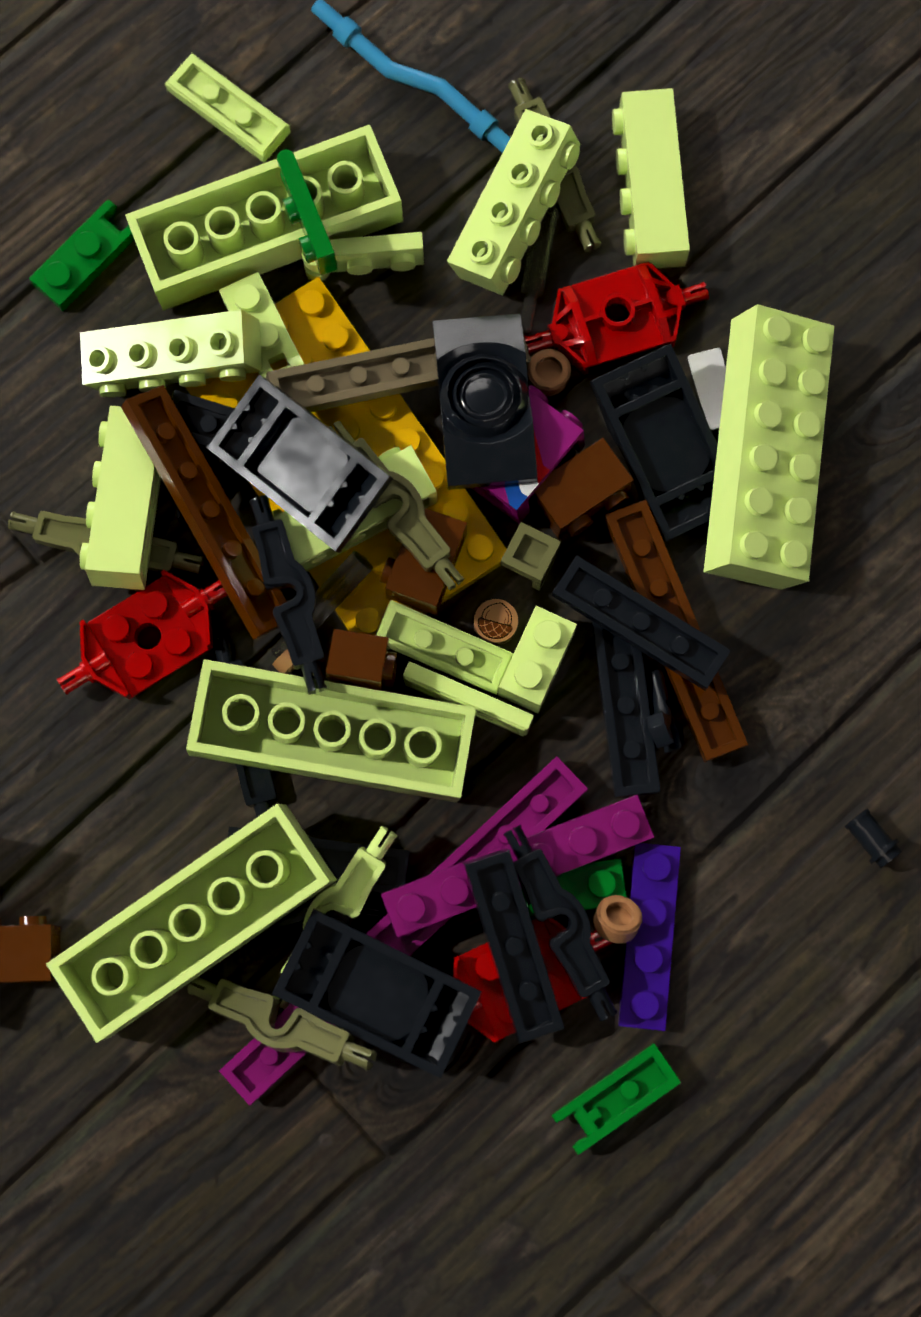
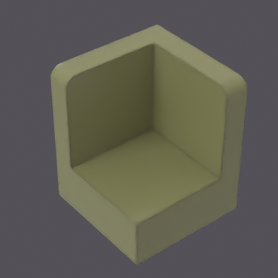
(531, 554)

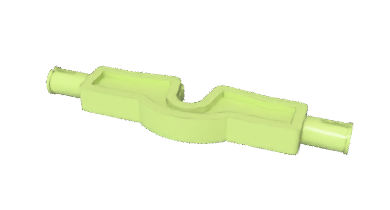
(354, 884)

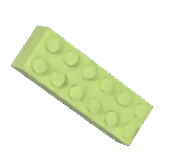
(241, 225)
(769, 448)
(331, 735)
(191, 922)

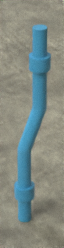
(349, 34)

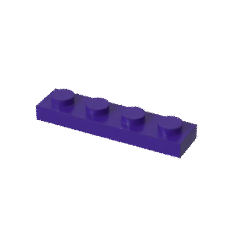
(650, 951)

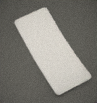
(709, 378)

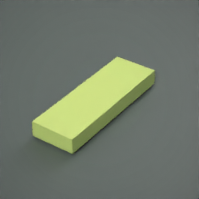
(228, 107)
(444, 647)
(457, 693)

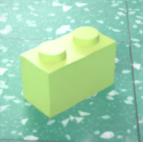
(536, 659)

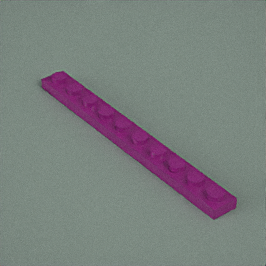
(533, 807)

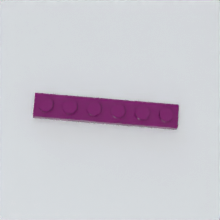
(564, 846)

